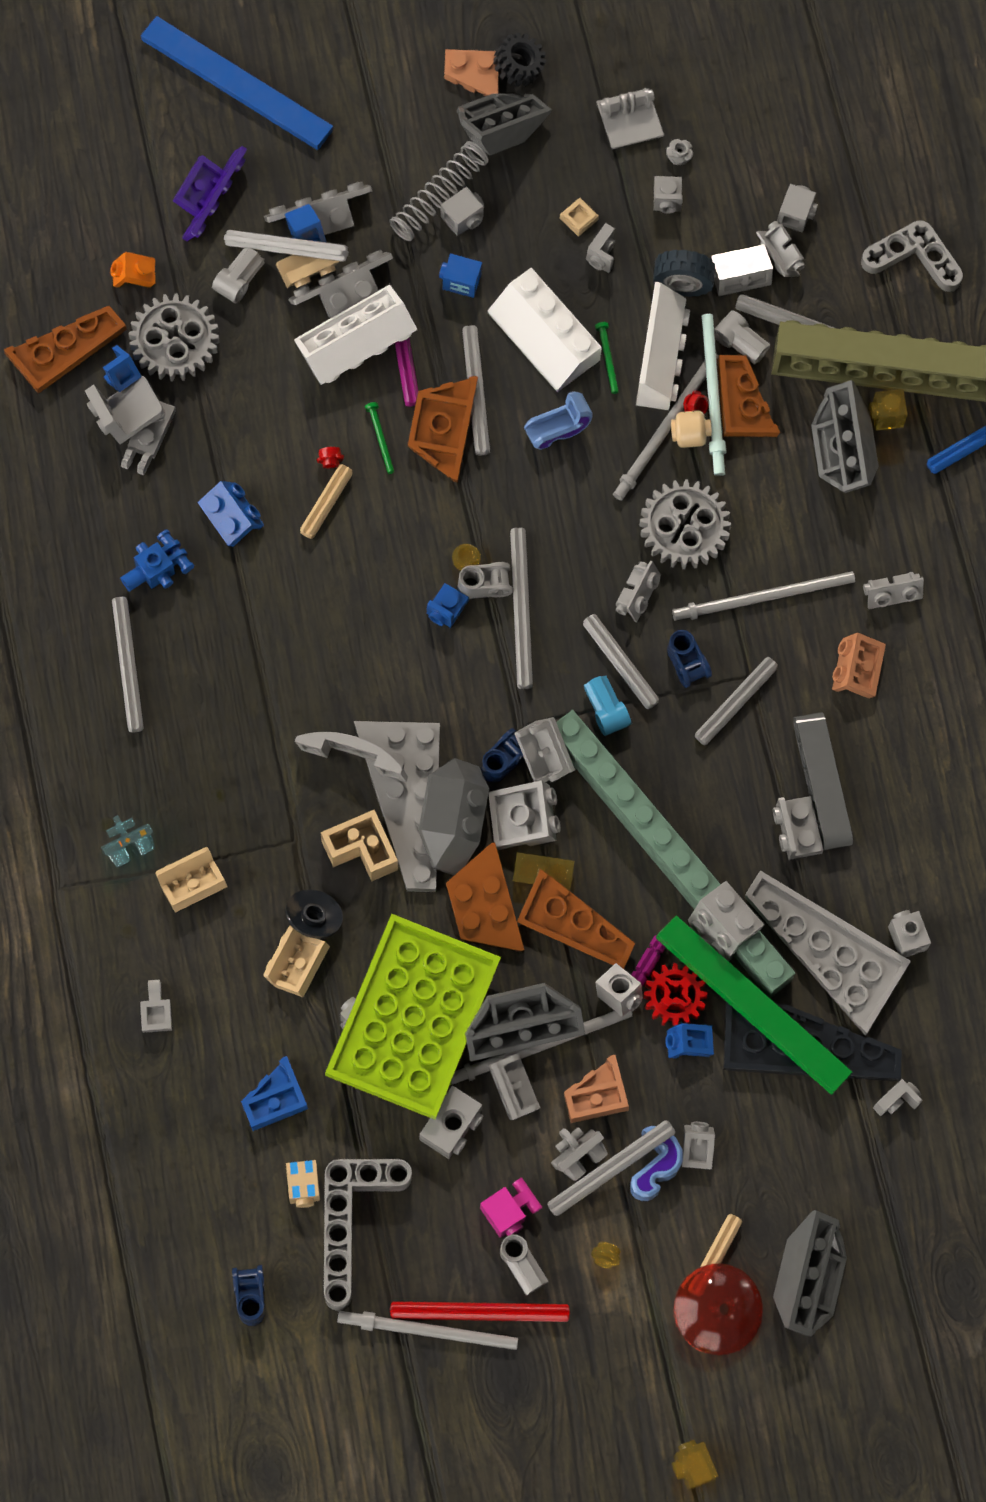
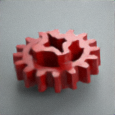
(667, 986)

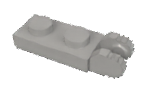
(148, 440)

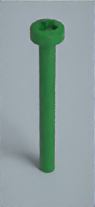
(602, 327)
(372, 407)

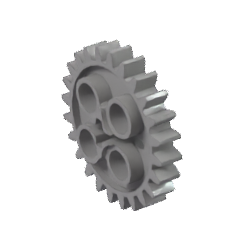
(159, 355)
(707, 536)

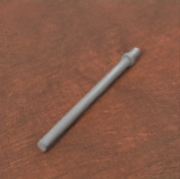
(628, 480)
(761, 596)
(470, 1071)

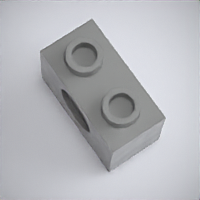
(455, 1105)

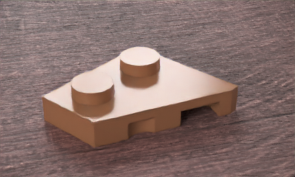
(472, 70)
(597, 1094)

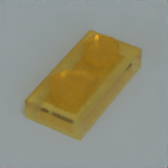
(528, 867)

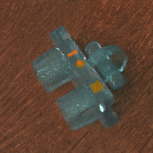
(115, 848)

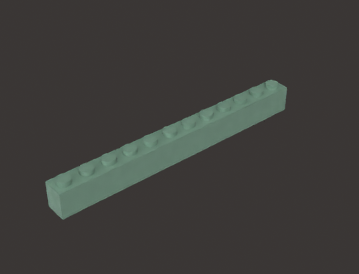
(663, 844)

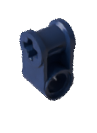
(689, 663)
(506, 753)
(249, 1289)

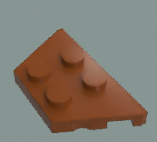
(442, 425)
(483, 903)

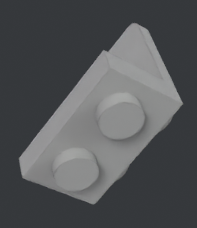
(125, 411)
(724, 920)

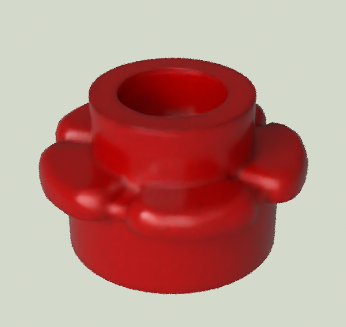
(696, 402)
(330, 457)

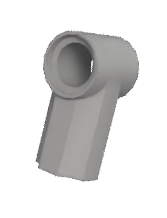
(235, 280)
(735, 332)
(524, 1266)

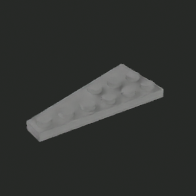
(417, 752)
(840, 957)

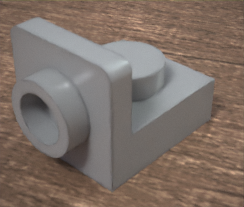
(667, 194)
(600, 247)
(892, 1100)
(698, 1145)

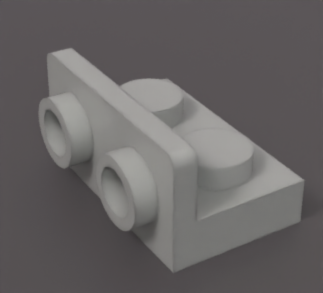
(798, 826)

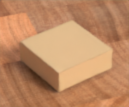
(579, 217)

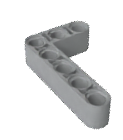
(343, 1219)

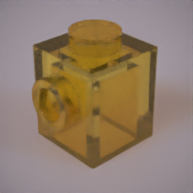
(888, 409)
(694, 1465)

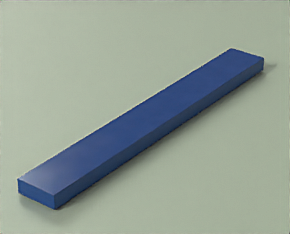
(237, 83)

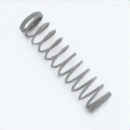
(408, 233)

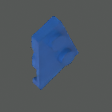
(274, 1098)

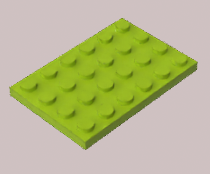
(412, 1016)

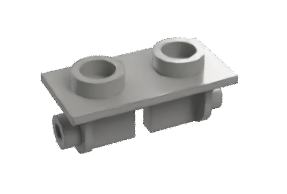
(787, 260)
(644, 580)
(903, 589)

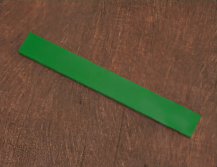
(754, 1005)

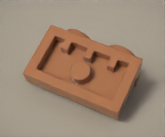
(858, 665)

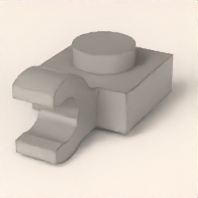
(155, 1012)

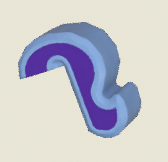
(560, 422)
(659, 1169)

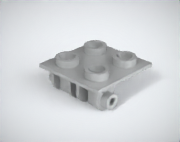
(630, 118)

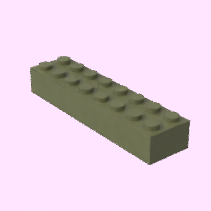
(880, 360)

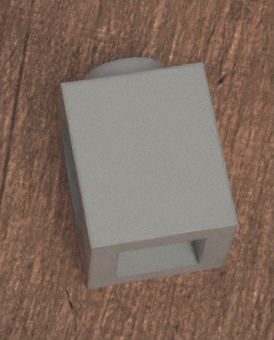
(618, 979)

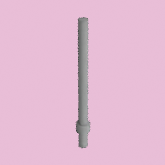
(369, 1321)

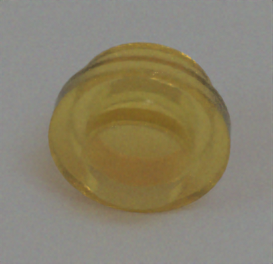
(465, 555)
(606, 1255)

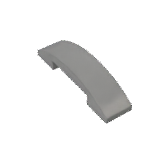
(322, 742)

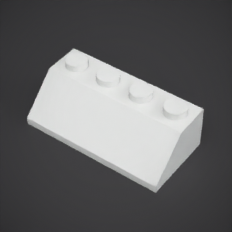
(545, 330)
(356, 335)
(662, 348)

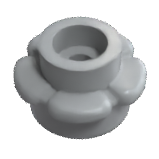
(676, 157)

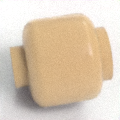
(691, 429)

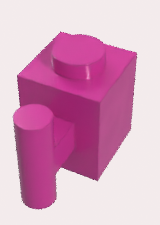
(505, 1211)

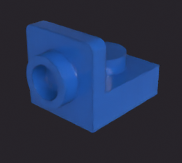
(446, 606)
(690, 1040)

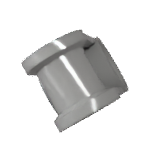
(487, 580)

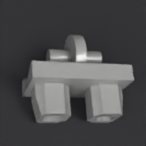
(588, 1144)

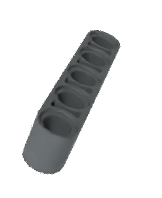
(823, 780)

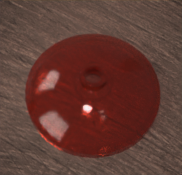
(699, 1312)

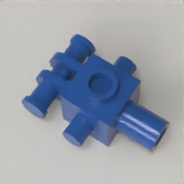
(155, 565)

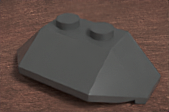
(502, 120)
(844, 439)
(453, 814)
(522, 1021)
(811, 1274)

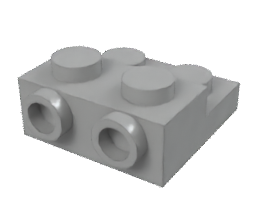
(524, 815)

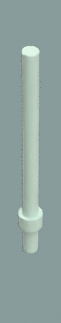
(717, 445)

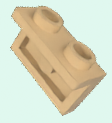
(298, 269)
(190, 879)
(295, 962)

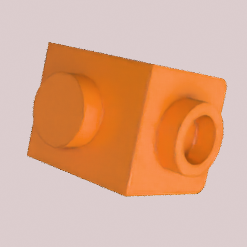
(133, 269)

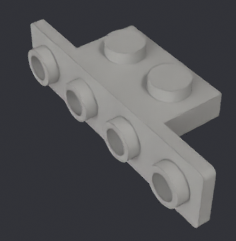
(330, 209)
(346, 288)

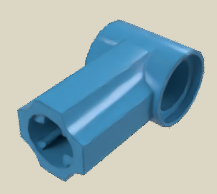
(609, 712)

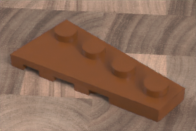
(58, 352)
(568, 919)

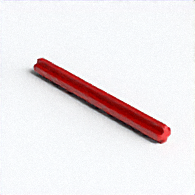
(480, 1311)

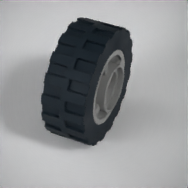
(685, 272)

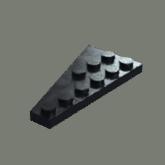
(752, 1051)

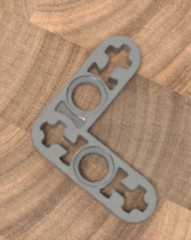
(915, 245)

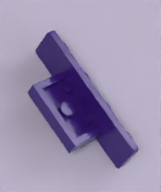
(203, 187)

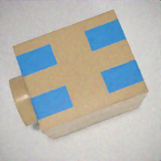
(303, 1183)

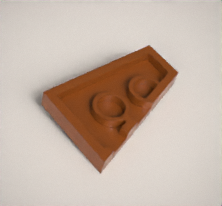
(741, 403)

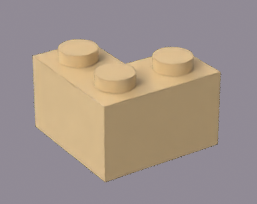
(363, 838)

